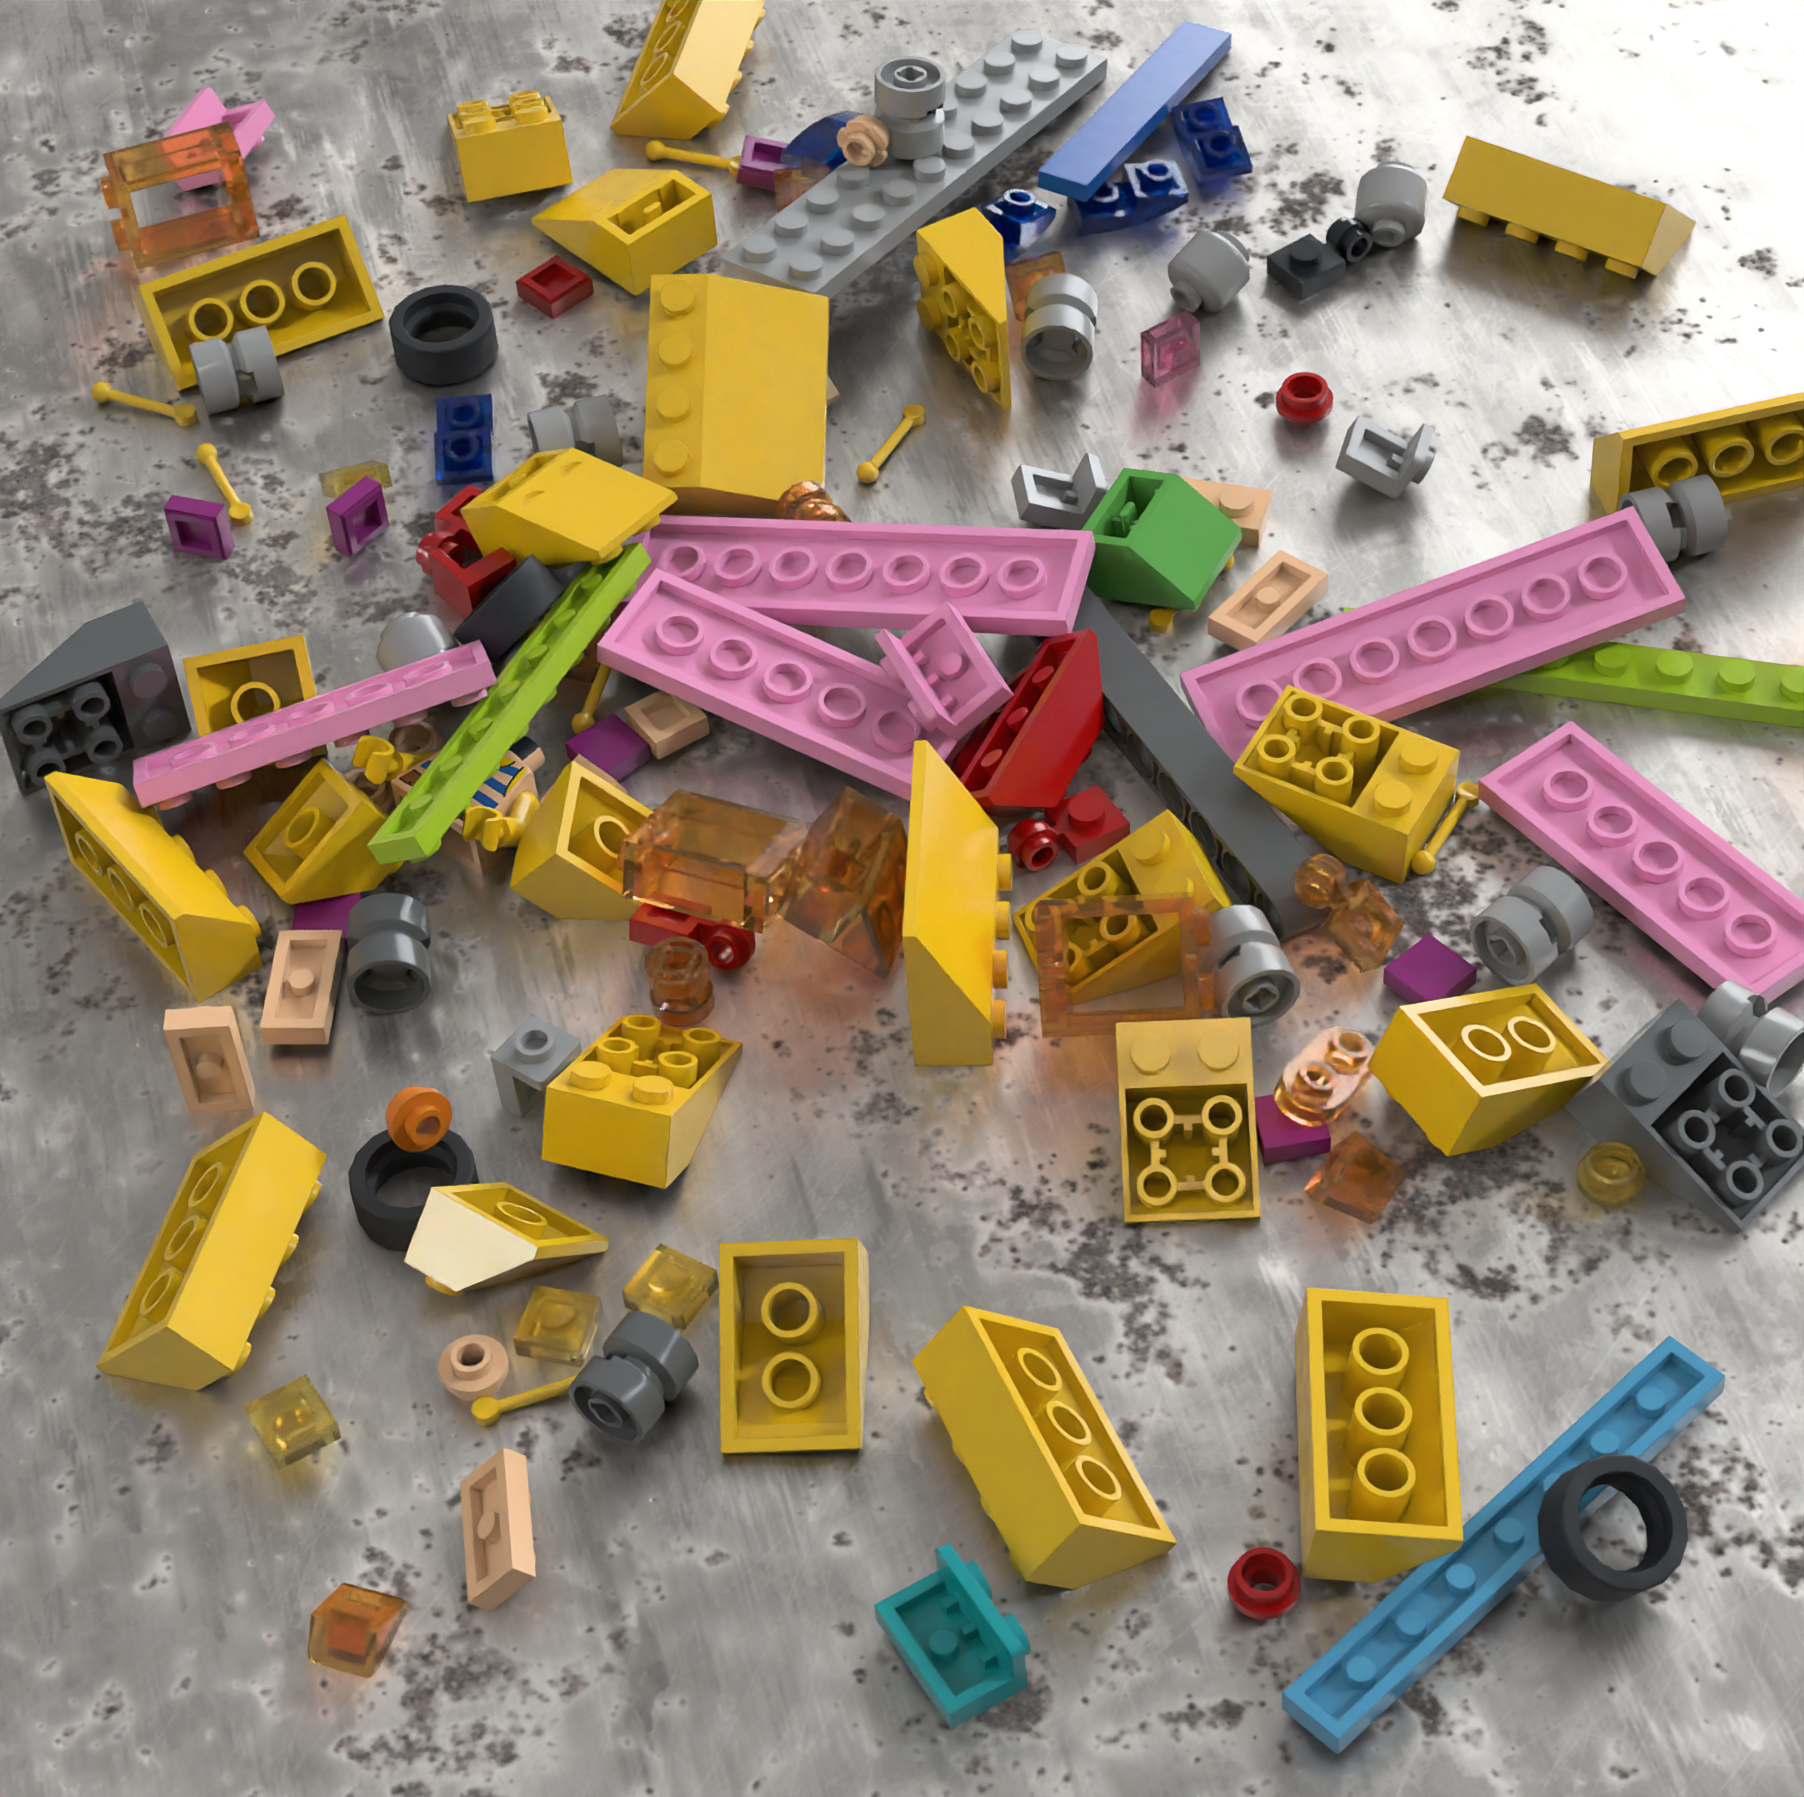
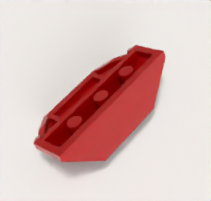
(1041, 736)

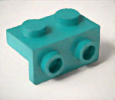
(956, 1639)

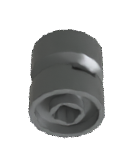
(388, 953)
(640, 1371)

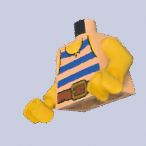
(497, 811)

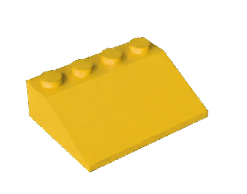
(734, 392)
(953, 919)

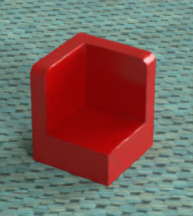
(468, 586)

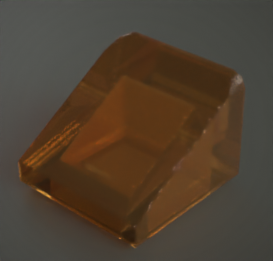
(1356, 1179)
(354, 1629)

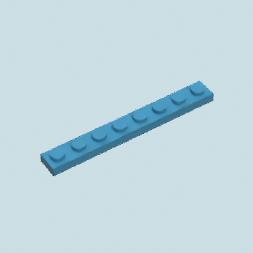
(1499, 1550)

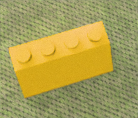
(687, 68)
(1565, 207)
(295, 285)
(1741, 448)
(155, 884)
(216, 1258)
(1375, 1434)
(1040, 1450)

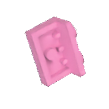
(206, 109)
(945, 673)

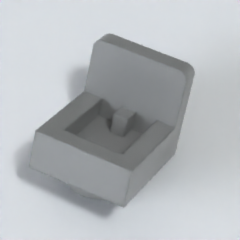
(1383, 458)
(1059, 498)
(531, 1062)

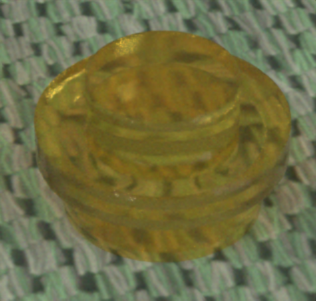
(1610, 1174)

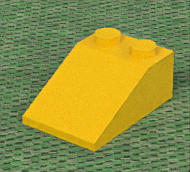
(1483, 1065)
(793, 1345)

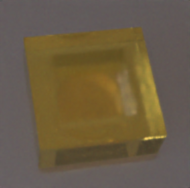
(338, 481)
(671, 1287)
(558, 1326)
(292, 1422)

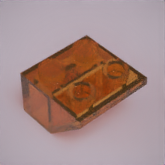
(851, 882)

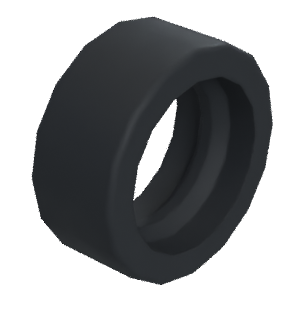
(448, 360)
(511, 608)
(382, 1159)
(1657, 1505)

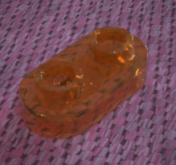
(1324, 1076)

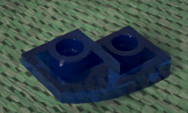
(1210, 140)
(819, 143)
(1141, 196)
(1018, 220)
(465, 440)

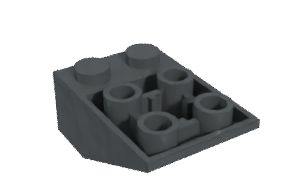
(93, 700)
(1693, 1118)

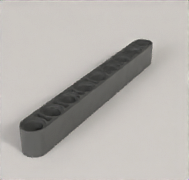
(1196, 778)

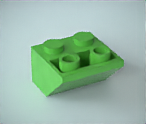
(1158, 541)

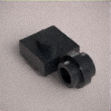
(1312, 266)

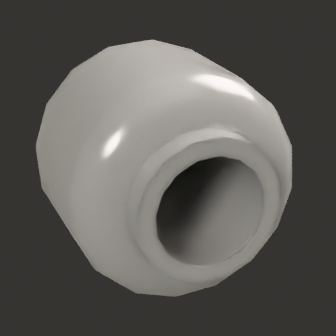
(1392, 202)
(1209, 271)
(413, 639)

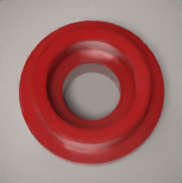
(1304, 398)
(1268, 1567)

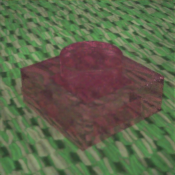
(1170, 348)

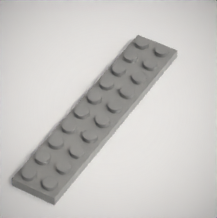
(868, 210)

